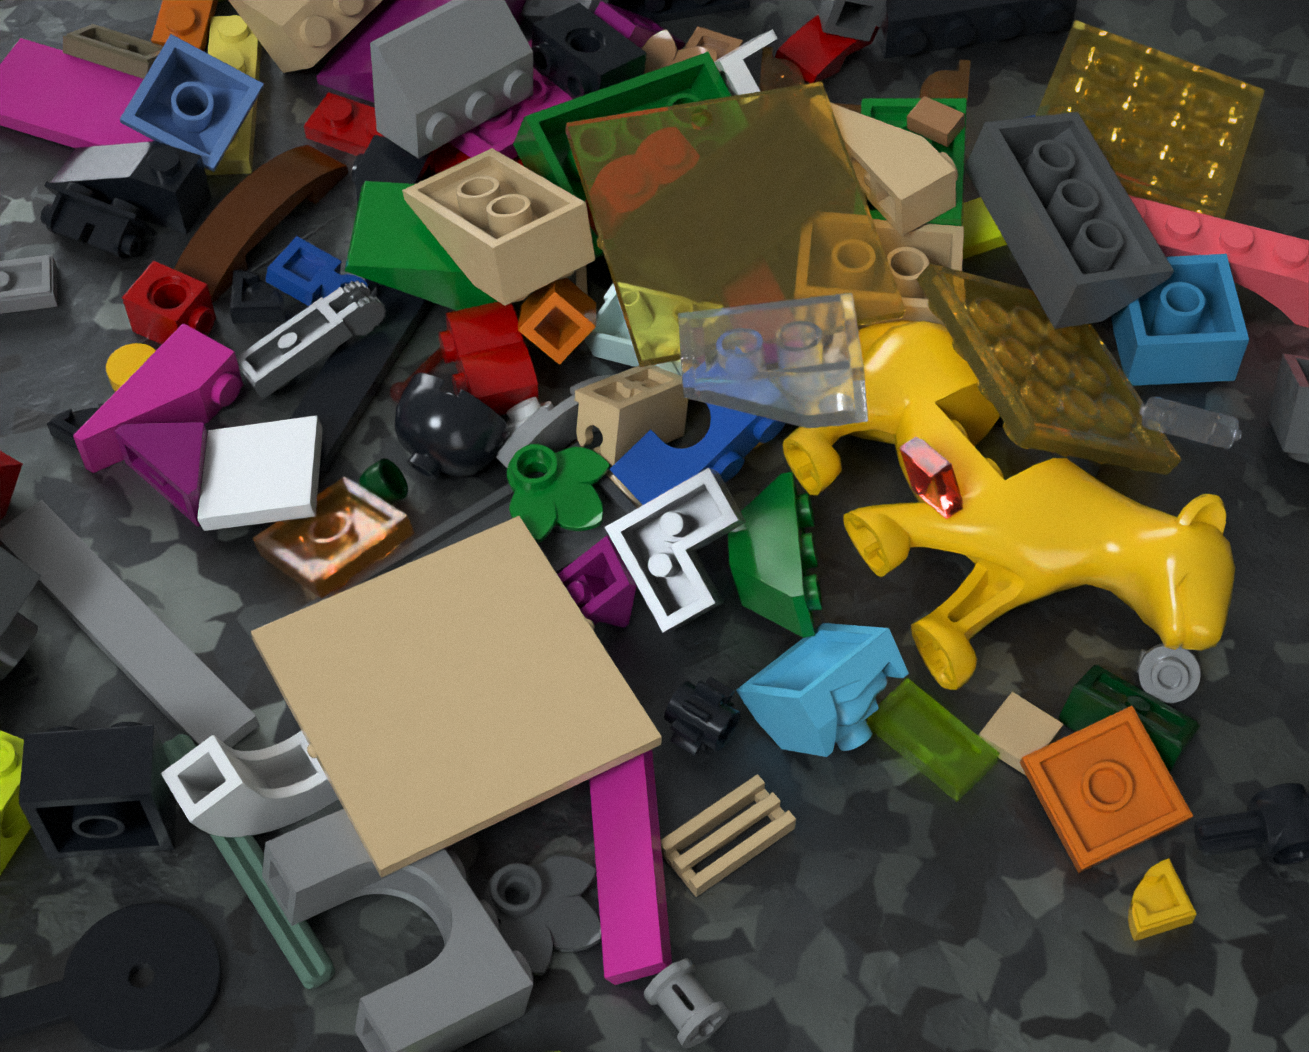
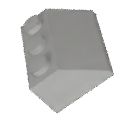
(449, 73)

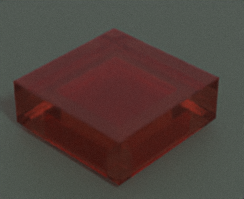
(932, 477)

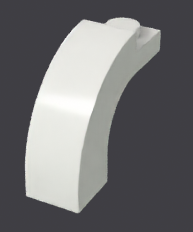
(248, 790)

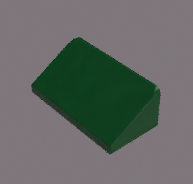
(1104, 694)

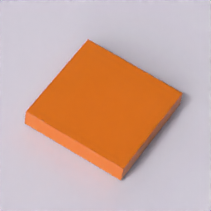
(1105, 789)

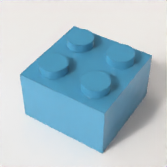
(1184, 327)

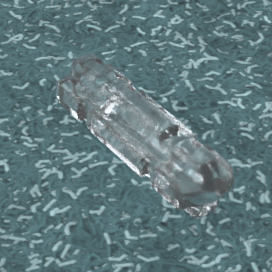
(1190, 422)

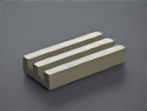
(112, 49)

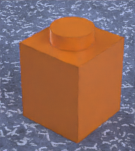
(557, 318)

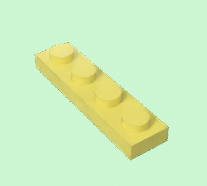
(238, 47)

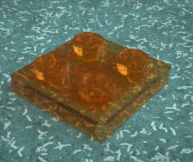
(340, 541)

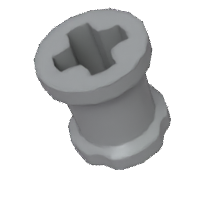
(680, 981)

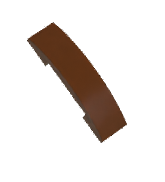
(254, 211)

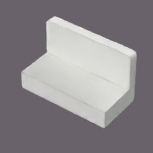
(733, 68)

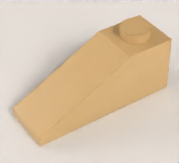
(898, 170)

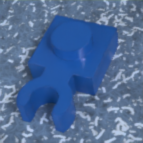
(307, 272)

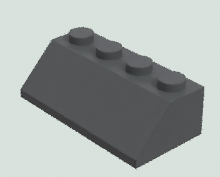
(1065, 217)

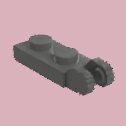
(310, 337)

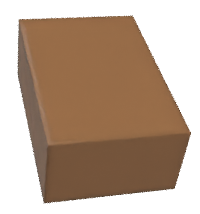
(935, 121)

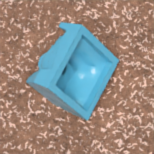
(824, 688)

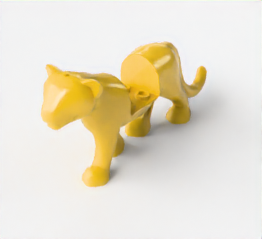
(1024, 533)

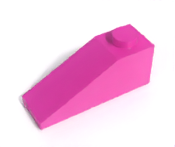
(178, 383)

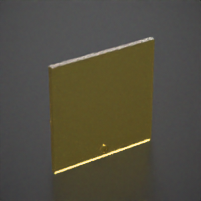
(729, 211)

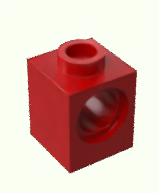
(165, 300)

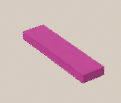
(630, 871)

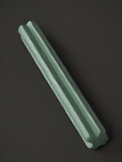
(246, 861)

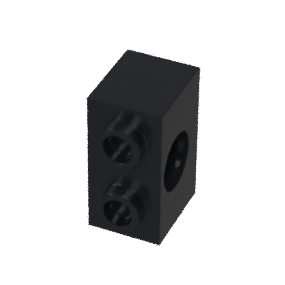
(583, 52)

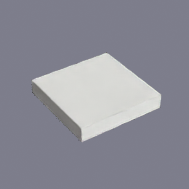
(260, 473)

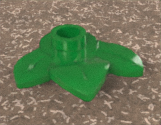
(562, 494)

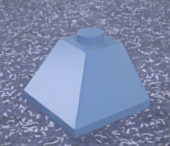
(192, 101)

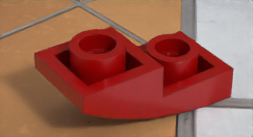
(817, 52)

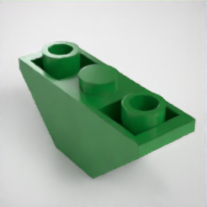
(774, 556)

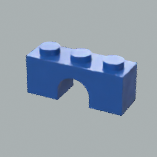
(655, 467)

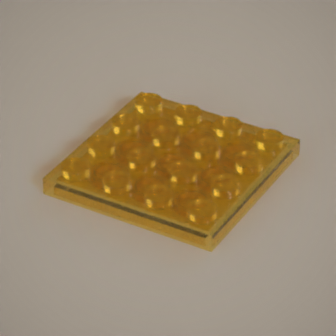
(1158, 119)
(1047, 383)

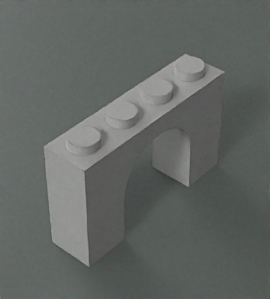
(452, 1000)

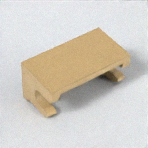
(630, 406)

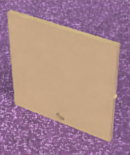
(453, 693)

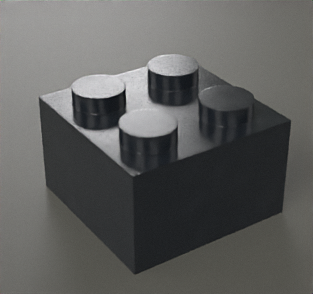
(97, 791)

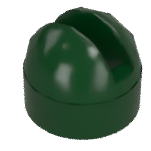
(385, 481)

